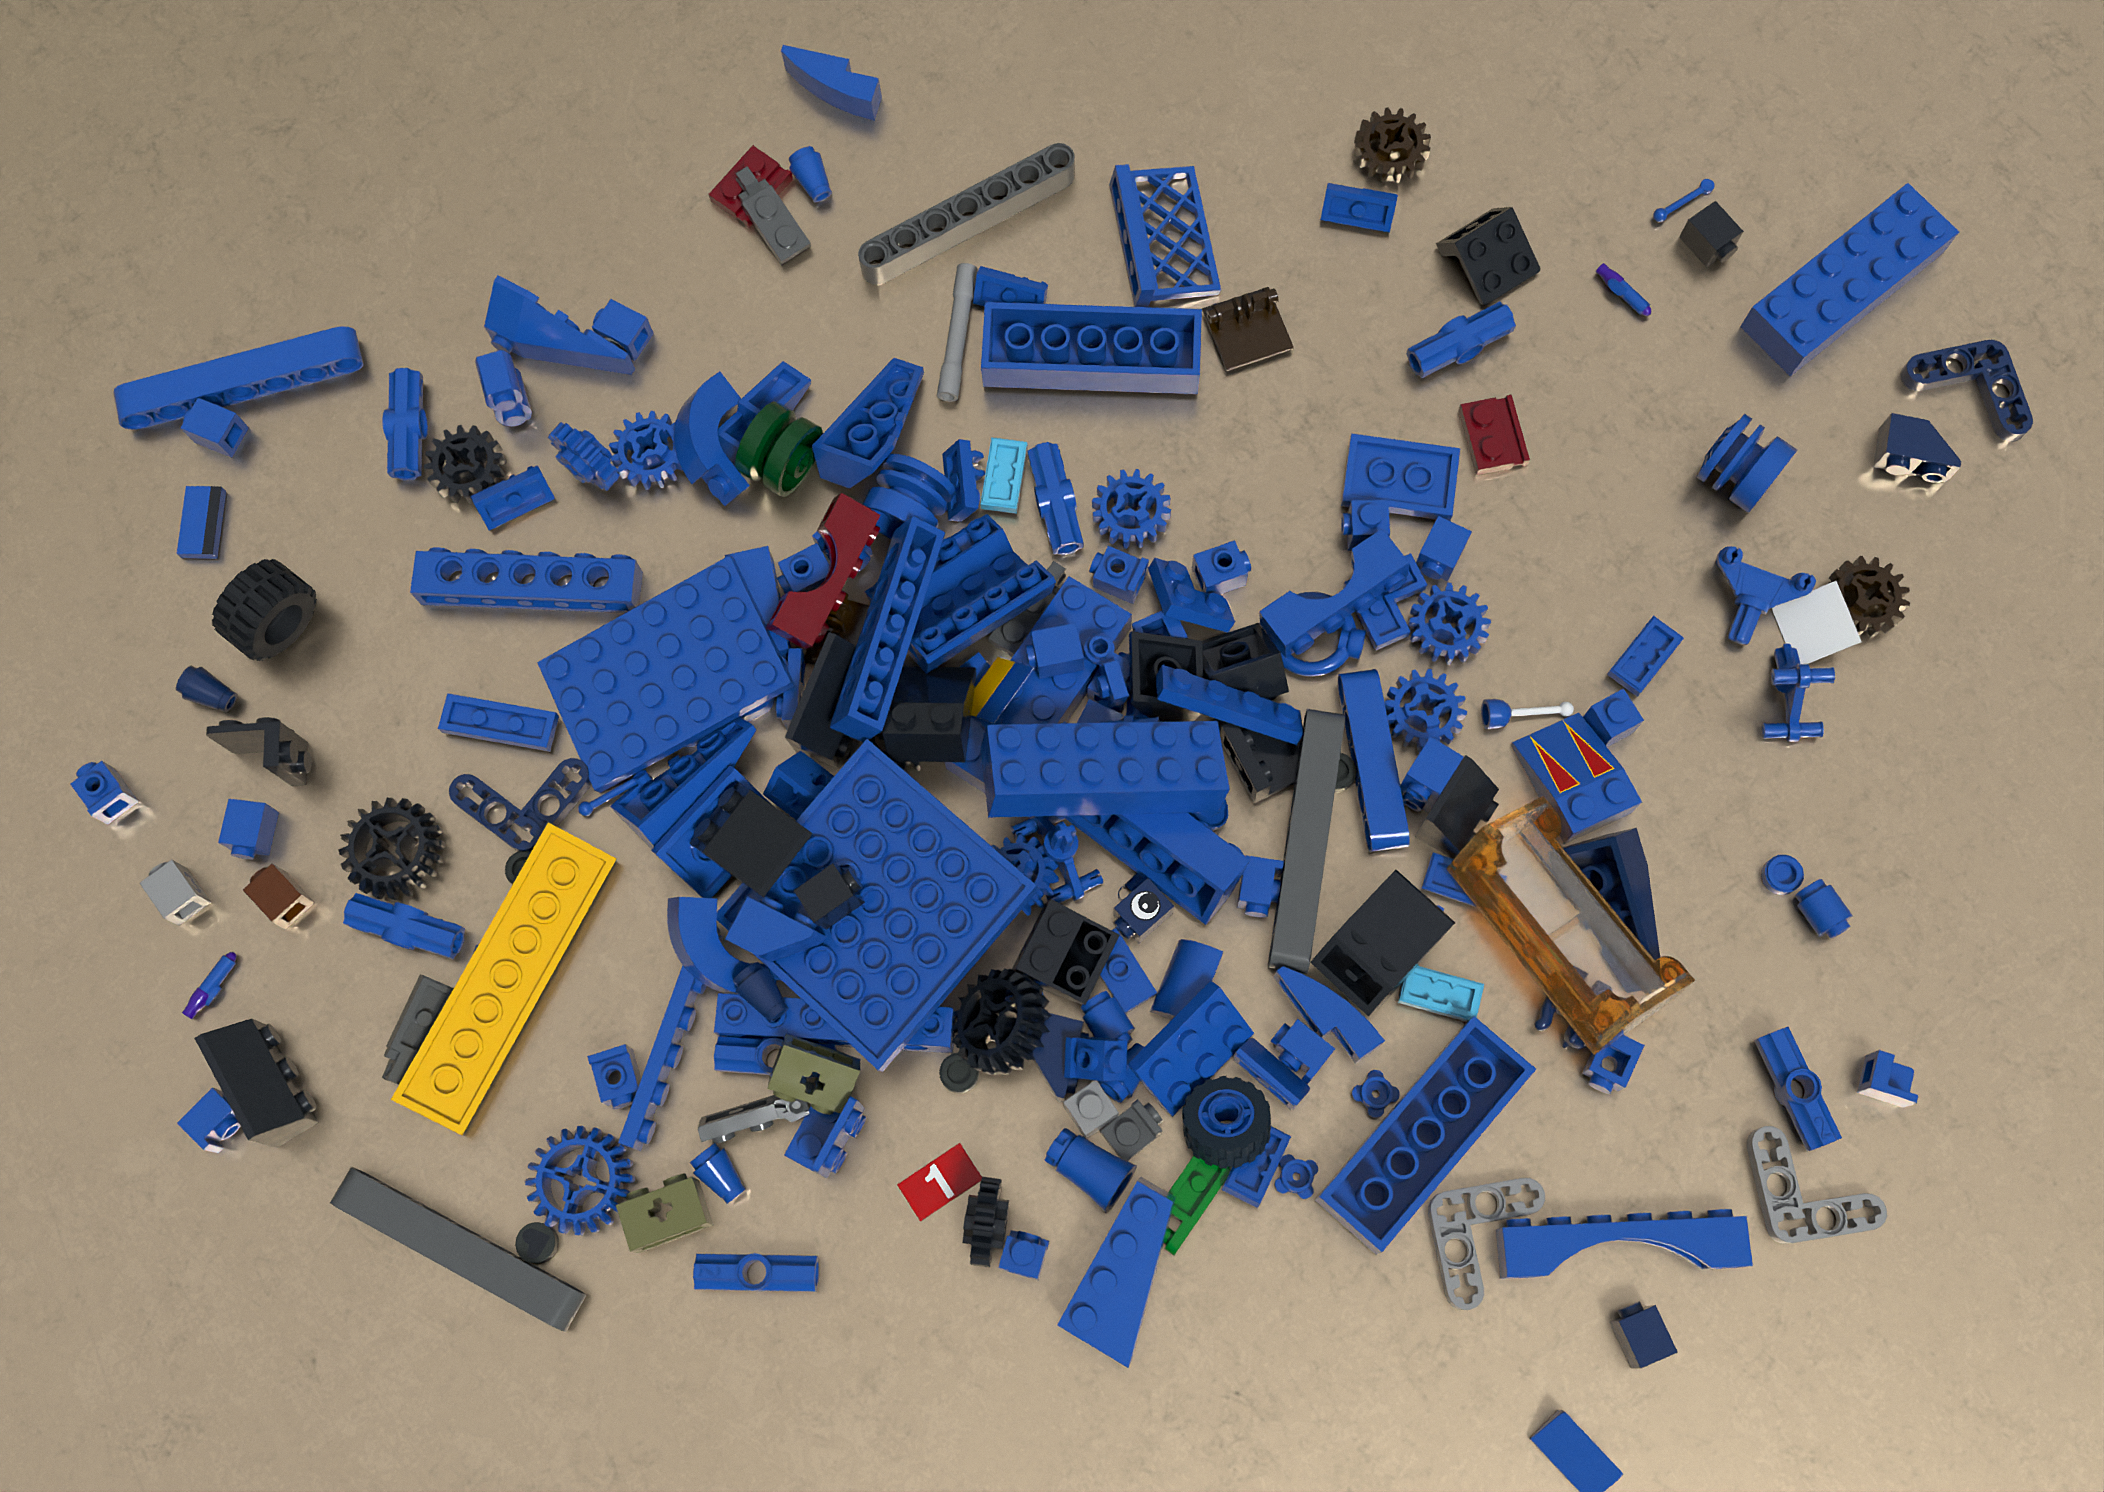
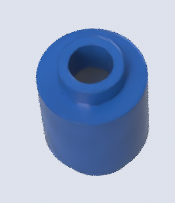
(1824, 909)
(1107, 1018)

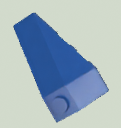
(662, 801)

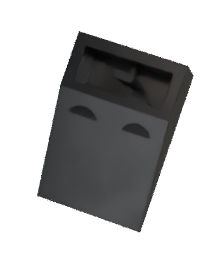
(1382, 943)

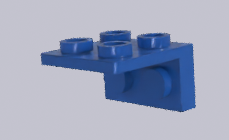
(823, 1136)

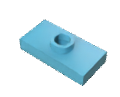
(1004, 475)
(1441, 993)

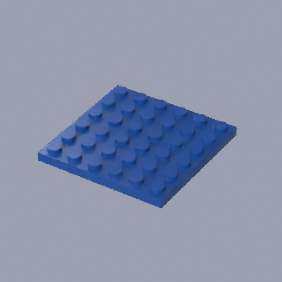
(928, 911)

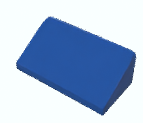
(1271, 1073)
(1575, 1454)

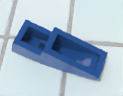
(833, 81)
(781, 385)
(1329, 1013)

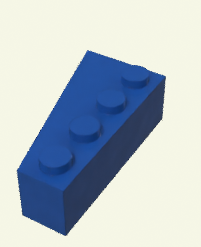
(1118, 1283)

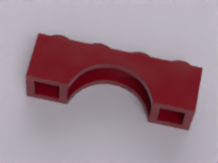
(846, 531)

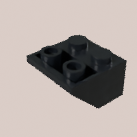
(1065, 952)

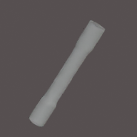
(951, 369)

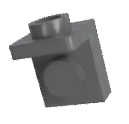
(1133, 1130)

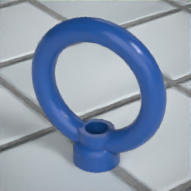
(1349, 645)

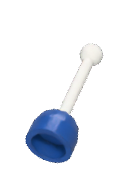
(1497, 713)

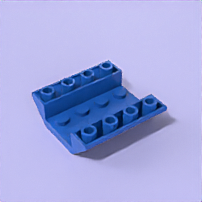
(973, 592)

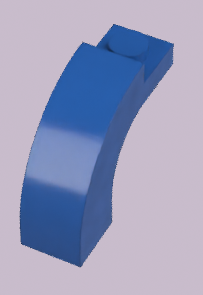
(698, 439)
(698, 946)

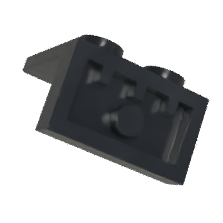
(1492, 253)
(1260, 760)

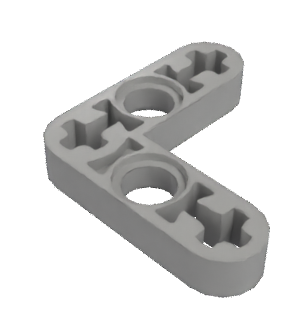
(1791, 1202)
(1460, 1229)

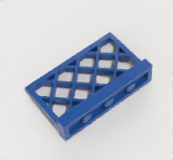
(1134, 232)

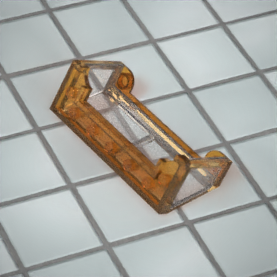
(1564, 927)

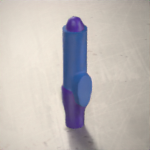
(1624, 290)
(210, 987)

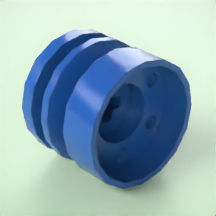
(1745, 462)
(908, 490)

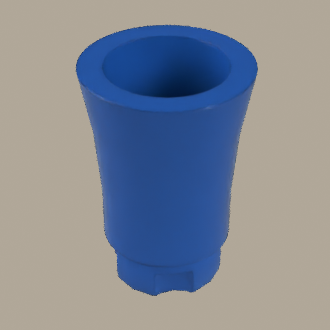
(1090, 1168)

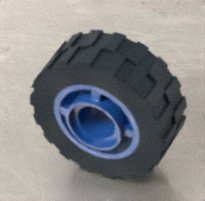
(1230, 1142)

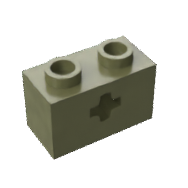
(798, 1060)
(646, 1230)

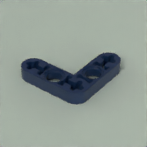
(1985, 374)
(530, 815)

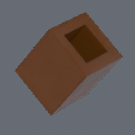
(278, 895)

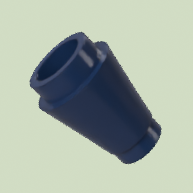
(205, 689)
(760, 991)

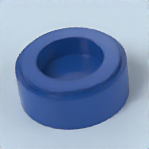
(1782, 874)

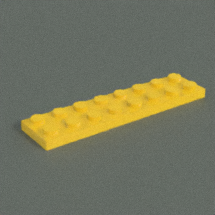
(504, 979)

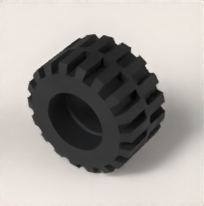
(264, 609)

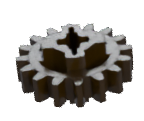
(1392, 145)
(1882, 588)

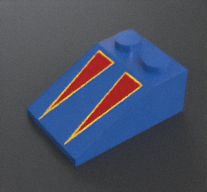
(1576, 776)

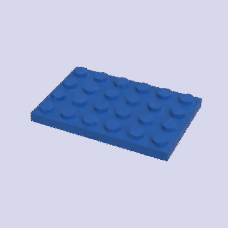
(665, 674)

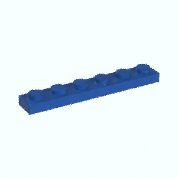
(664, 1056)

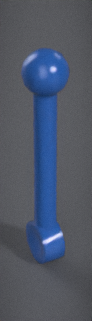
(1705, 187)
(639, 778)

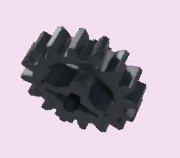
(466, 448)
(985, 1221)

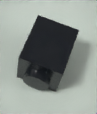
(1711, 234)
(830, 895)

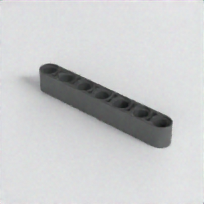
(959, 227)
(1306, 841)
(458, 1249)

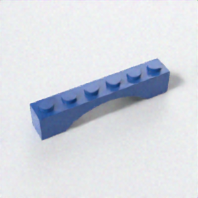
(1705, 1242)

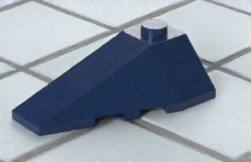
(1621, 875)

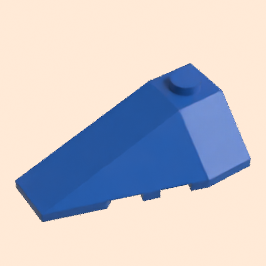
(532, 332)
(868, 426)

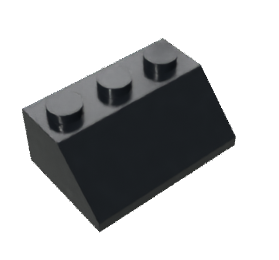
(812, 719)
(258, 1081)

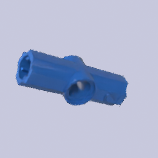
(1461, 339)
(405, 424)
(1055, 498)
(404, 926)
(748, 1055)
(1807, 1113)
(729, 1272)

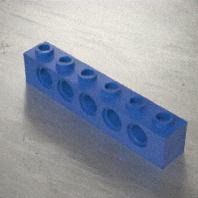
(434, 567)
(887, 630)
(741, 1020)

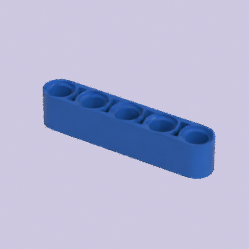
(1374, 759)

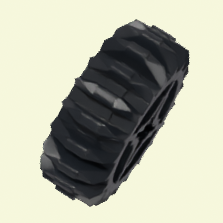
(379, 856)
(1011, 1025)

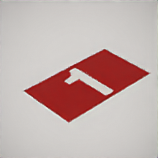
(940, 1182)

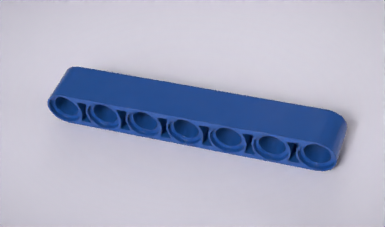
(238, 377)

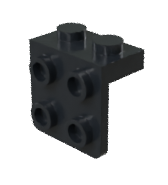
(283, 749)

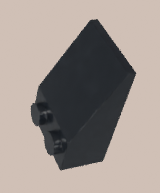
(930, 715)
(750, 838)

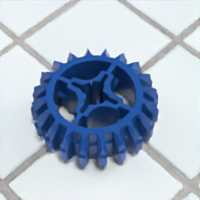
(572, 1196)

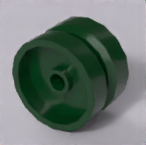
(778, 449)

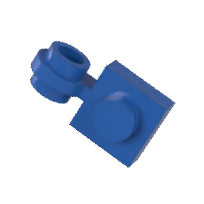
(1110, 679)

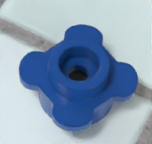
(1387, 1093)
(1305, 1169)

